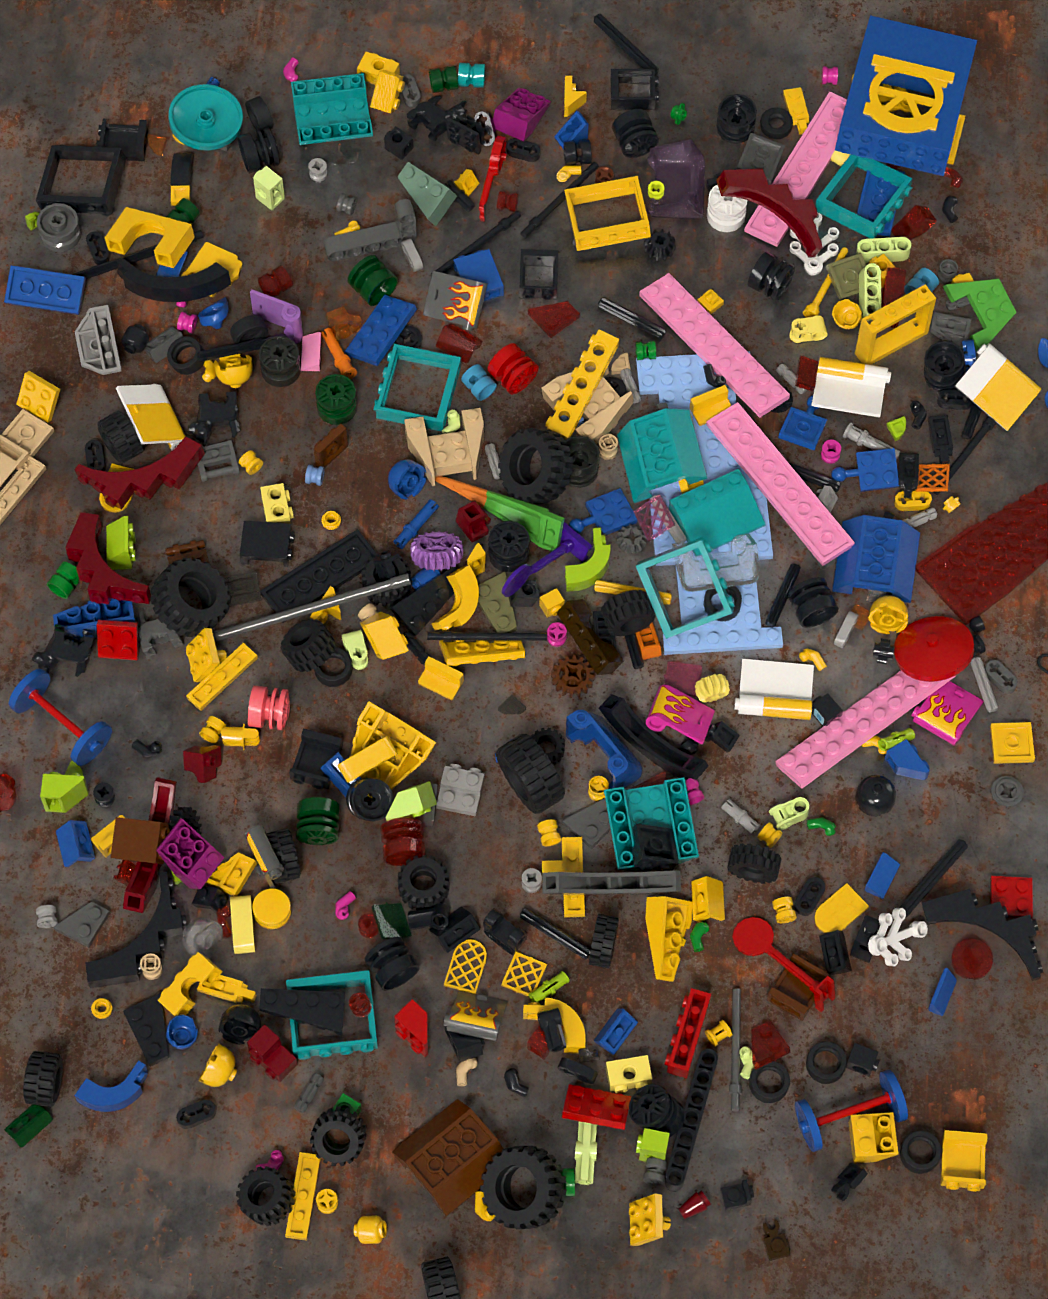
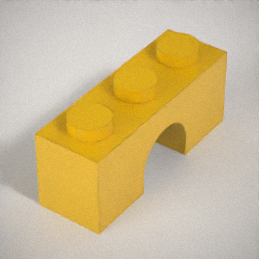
(176, 996)

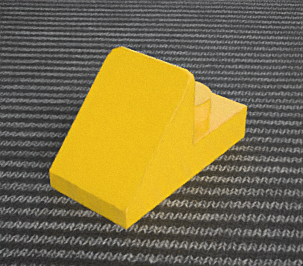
(573, 99)
(322, 615)

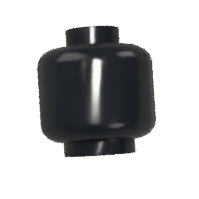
(135, 339)

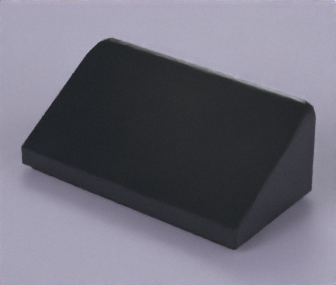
(835, 952)

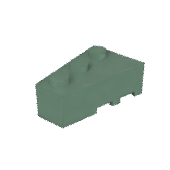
(427, 192)

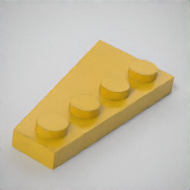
(480, 651)

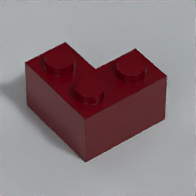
(267, 1051)

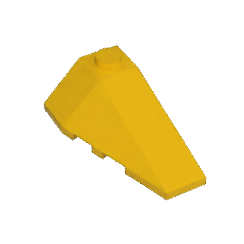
(666, 926)

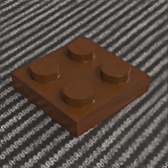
(331, 446)

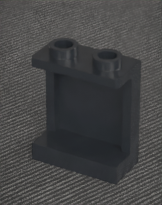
(127, 137)
(266, 542)
(312, 755)

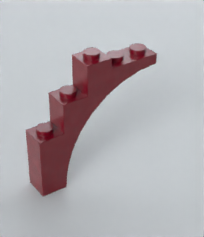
(777, 198)
(145, 481)
(102, 580)
(145, 875)

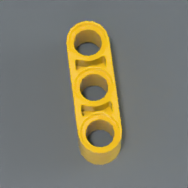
(367, 759)

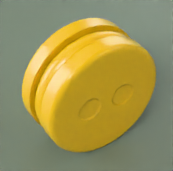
(271, 908)

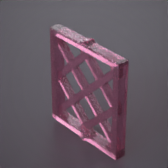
(665, 512)

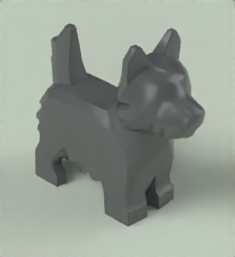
(155, 632)

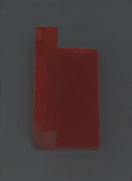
(458, 342)

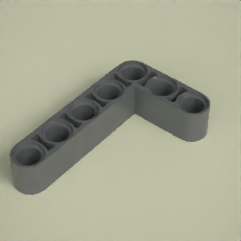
(376, 237)

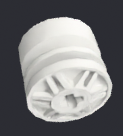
(725, 213)

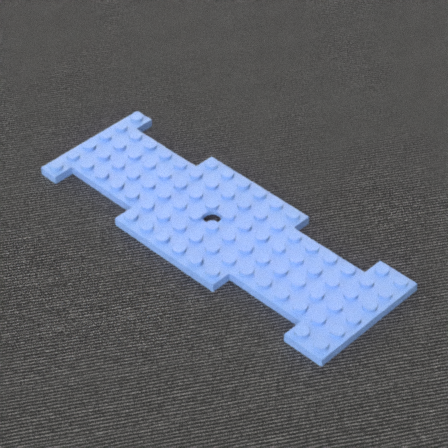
(676, 382)

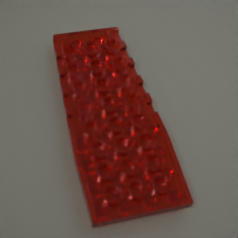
(990, 556)

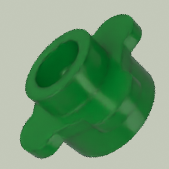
(678, 113)

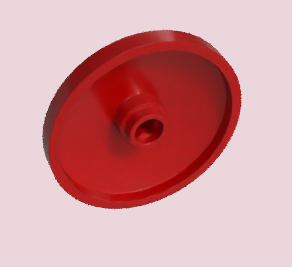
(934, 648)

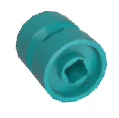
(471, 75)

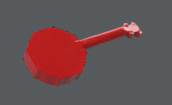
(496, 161)

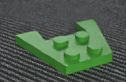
(988, 302)

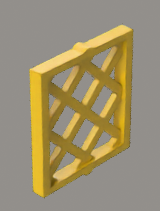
(537, 980)

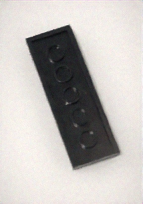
(314, 577)

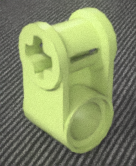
(355, 647)
(786, 815)

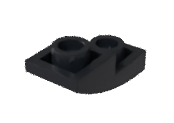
(181, 169)

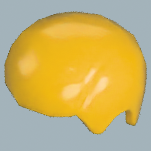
(847, 314)

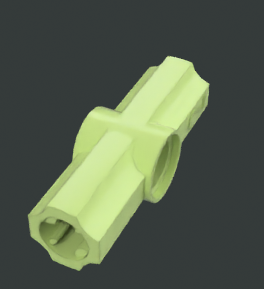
(585, 1153)

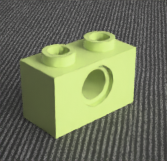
(268, 187)

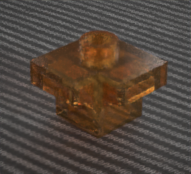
(343, 323)

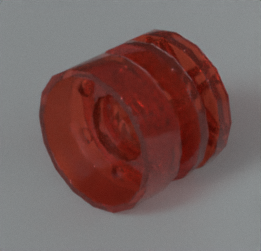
(402, 840)

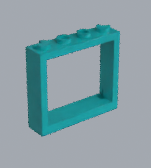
(851, 220)
(425, 357)
(654, 596)
(330, 982)

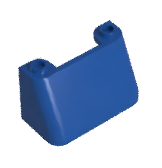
(622, 764)

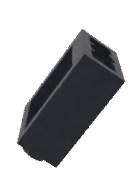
(633, 76)
(534, 257)

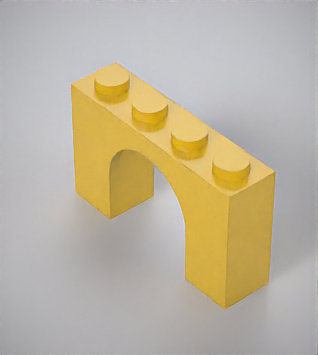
(135, 223)

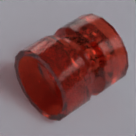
(276, 281)

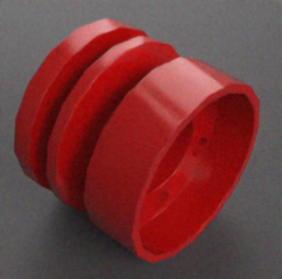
(513, 368)

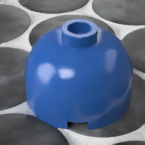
(406, 478)

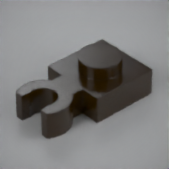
(775, 1244)

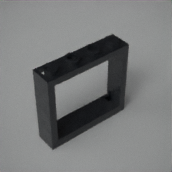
(82, 204)

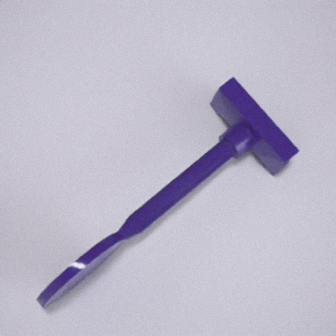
(570, 542)

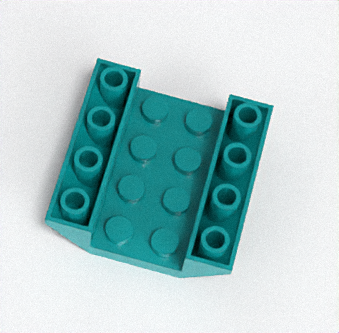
(331, 109)
(660, 451)
(653, 805)

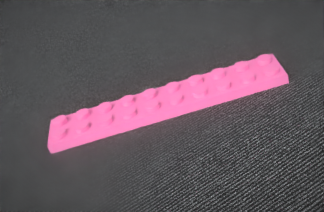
(802, 167)
(714, 345)
(780, 484)
(855, 727)

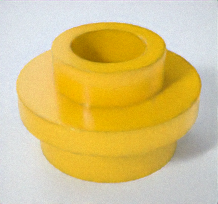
(951, 504)
(331, 515)
(99, 1003)

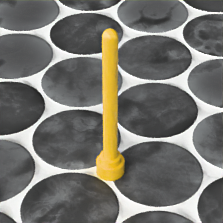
(813, 308)

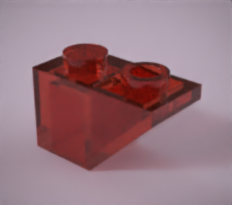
(914, 223)

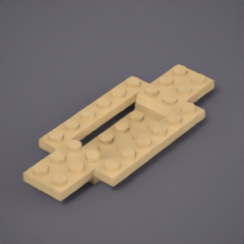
(17, 448)

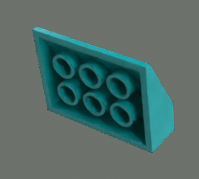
(717, 511)

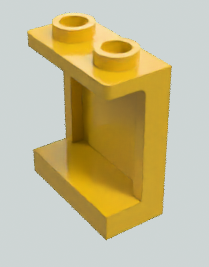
(963, 1160)

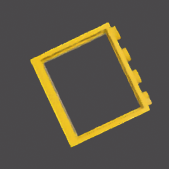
(611, 234)
(871, 349)

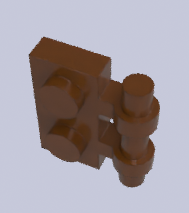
(192, 546)

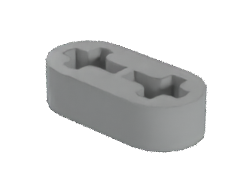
(412, 255)
(846, 629)

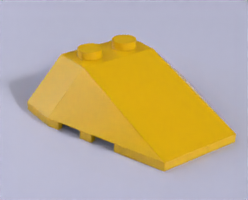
(410, 744)

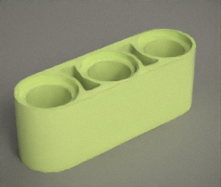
(891, 245)
(873, 284)

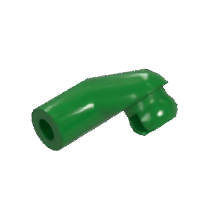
(823, 823)
(697, 932)

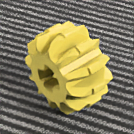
(712, 688)

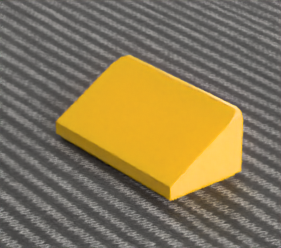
(477, 560)

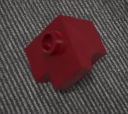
(473, 521)
(202, 761)

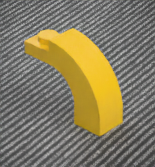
(466, 599)
(571, 1023)

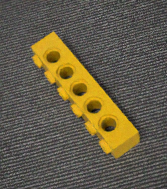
(608, 345)

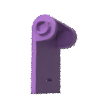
(279, 313)

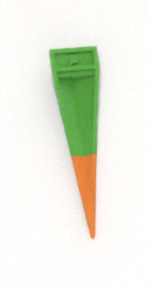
(542, 526)

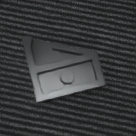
(950, 328)

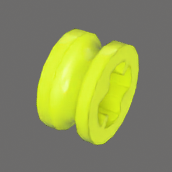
(656, 185)

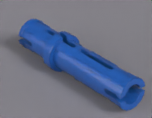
(410, 530)

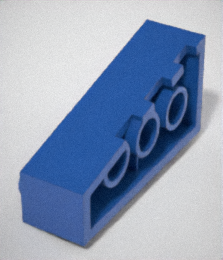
(87, 616)

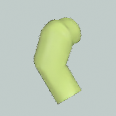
(453, 422)
(746, 1058)

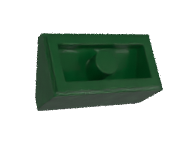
(28, 1124)

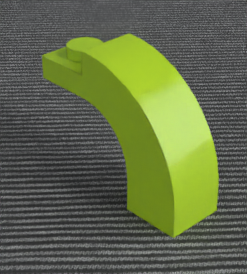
(585, 575)

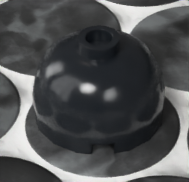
(875, 795)
(239, 1024)

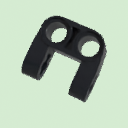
(503, 932)

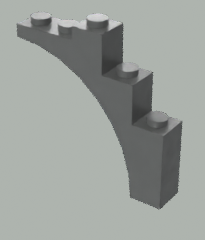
(611, 883)

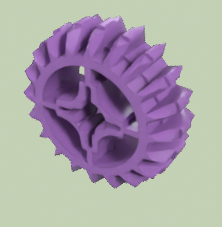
(436, 550)

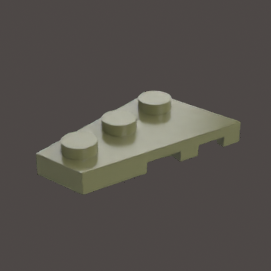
(496, 606)

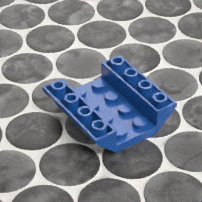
(880, 558)

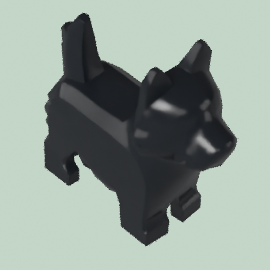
(435, 117)
(214, 414)
(65, 648)

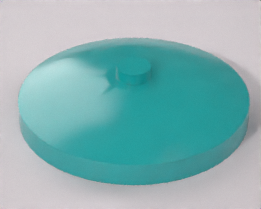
(205, 117)

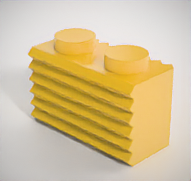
(387, 91)

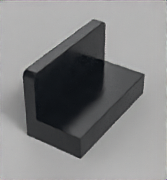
(460, 927)

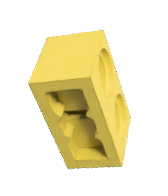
(276, 506)

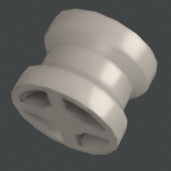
(314, 172)
(531, 885)
(46, 916)

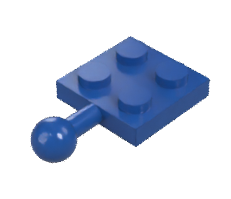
(803, 427)
(874, 468)
(607, 512)

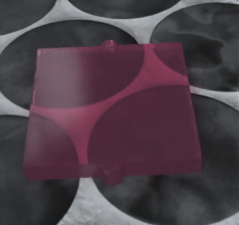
(683, 677)

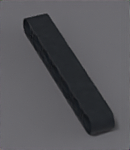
(689, 1129)

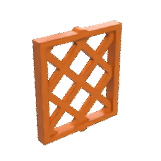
(932, 488)

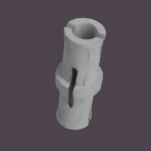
(740, 816)

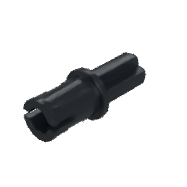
(461, 198)

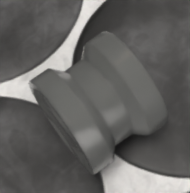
(346, 204)

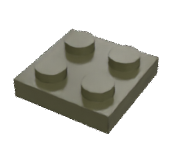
(845, 275)

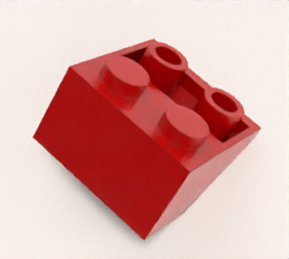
(412, 1025)

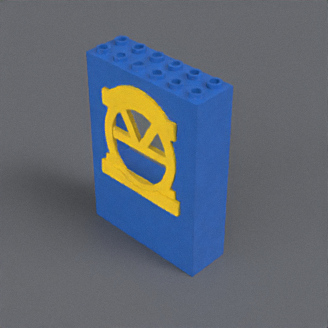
(914, 61)

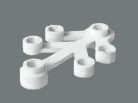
(814, 270)
(878, 943)

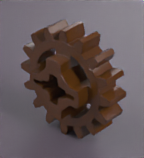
(572, 684)

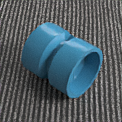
(922, 277)
(478, 381)

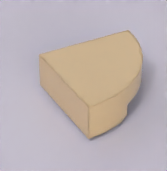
(620, 363)

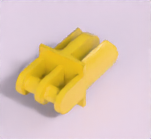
(240, 736)

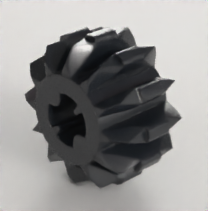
(660, 245)

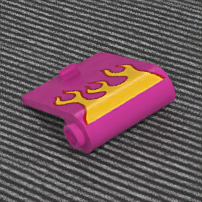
(679, 712)
(947, 712)

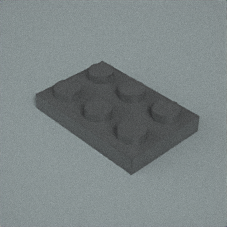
(761, 154)

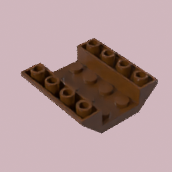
(450, 1155)

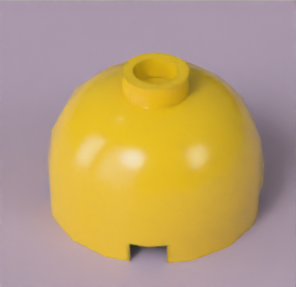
(234, 370)
(888, 614)
(219, 1067)

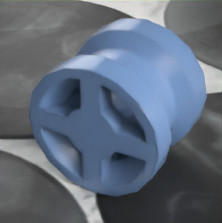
(314, 475)

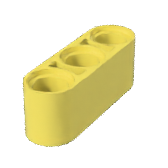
(242, 924)

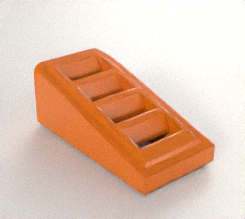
(650, 649)

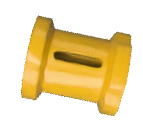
(723, 1027)

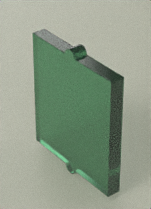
(391, 920)

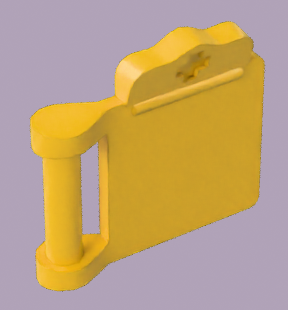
(209, 255)

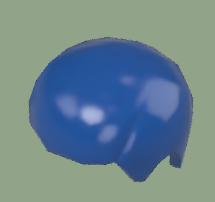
(181, 1032)

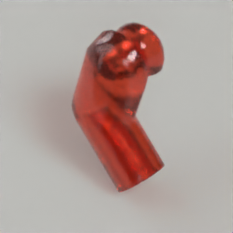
(953, 174)
(222, 914)

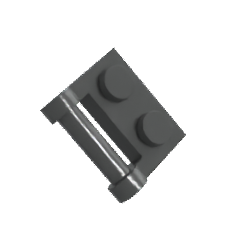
(216, 455)

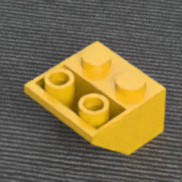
(384, 635)
(872, 1137)

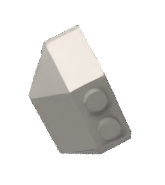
(97, 342)

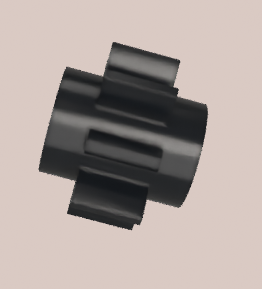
(883, 651)

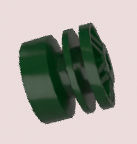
(372, 280)
(336, 399)
(317, 821)

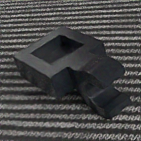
(849, 1178)

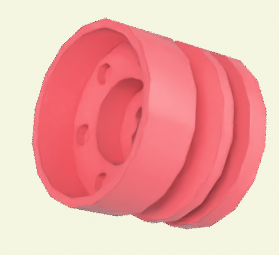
(270, 708)

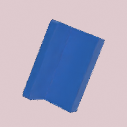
(75, 842)

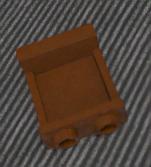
(138, 840)
(791, 993)

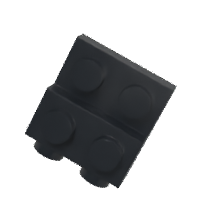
(654, 848)

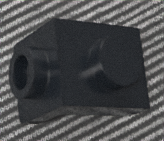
(210, 898)

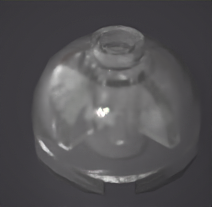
(202, 936)

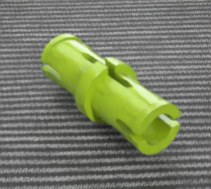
(896, 738)
(559, 980)

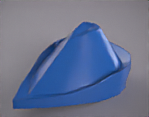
(214, 314)

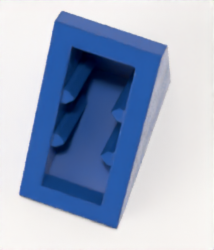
(574, 130)

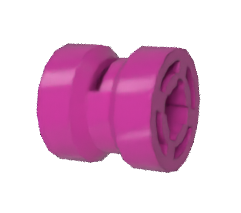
(694, 794)

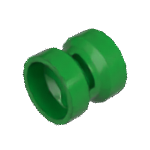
(641, 353)

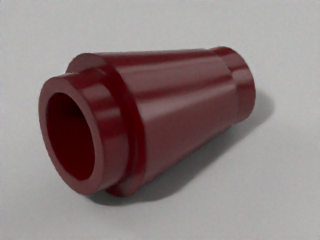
(695, 1204)

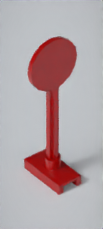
(755, 937)

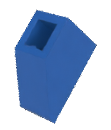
(906, 761)

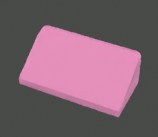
(311, 352)

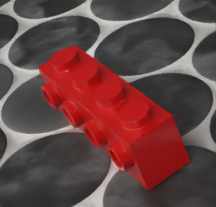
(689, 1031)

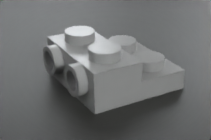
(460, 790)

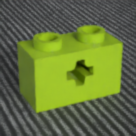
(652, 1144)

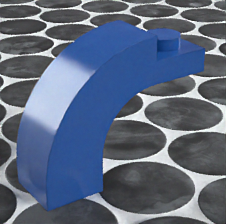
(113, 1098)

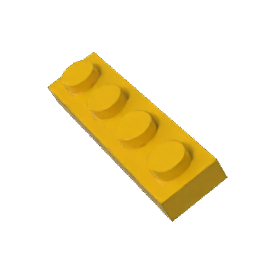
(222, 676)
(573, 862)
(305, 1189)

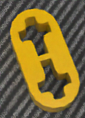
(915, 503)

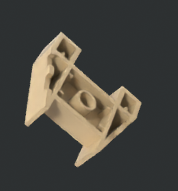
(602, 411)
(447, 452)

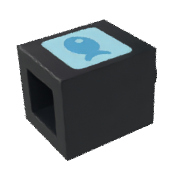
(825, 709)

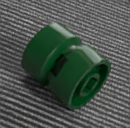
(443, 79)
(184, 211)

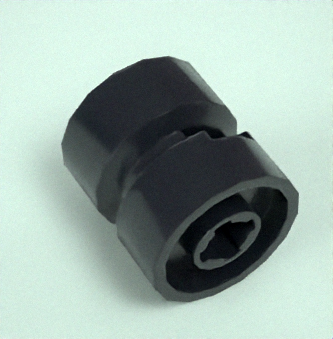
(570, 152)

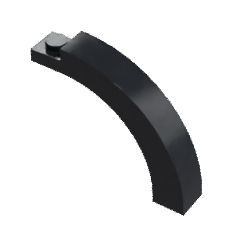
(174, 288)
(648, 742)

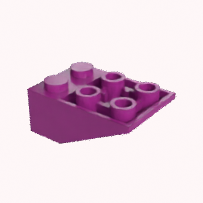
(520, 113)
(189, 855)

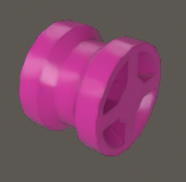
(829, 75)
(187, 322)
(831, 456)
(556, 629)

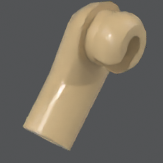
(462, 1069)

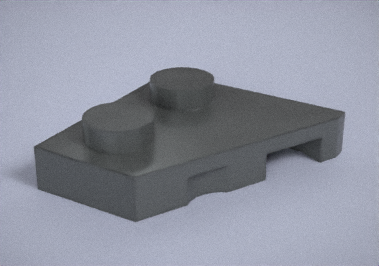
(83, 924)

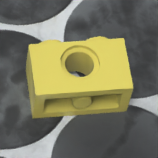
(637, 1065)

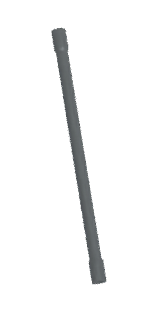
(392, 583)

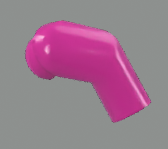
(289, 71)

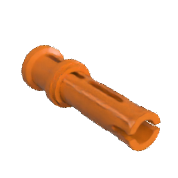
(341, 360)

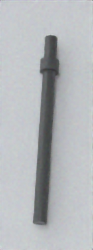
(735, 1088)

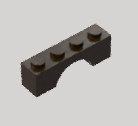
(600, 655)

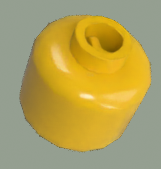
(370, 1229)

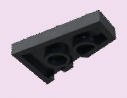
(149, 1029)

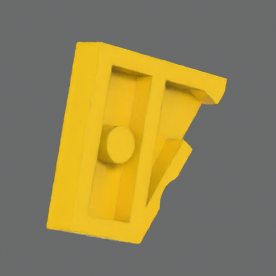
(232, 874)

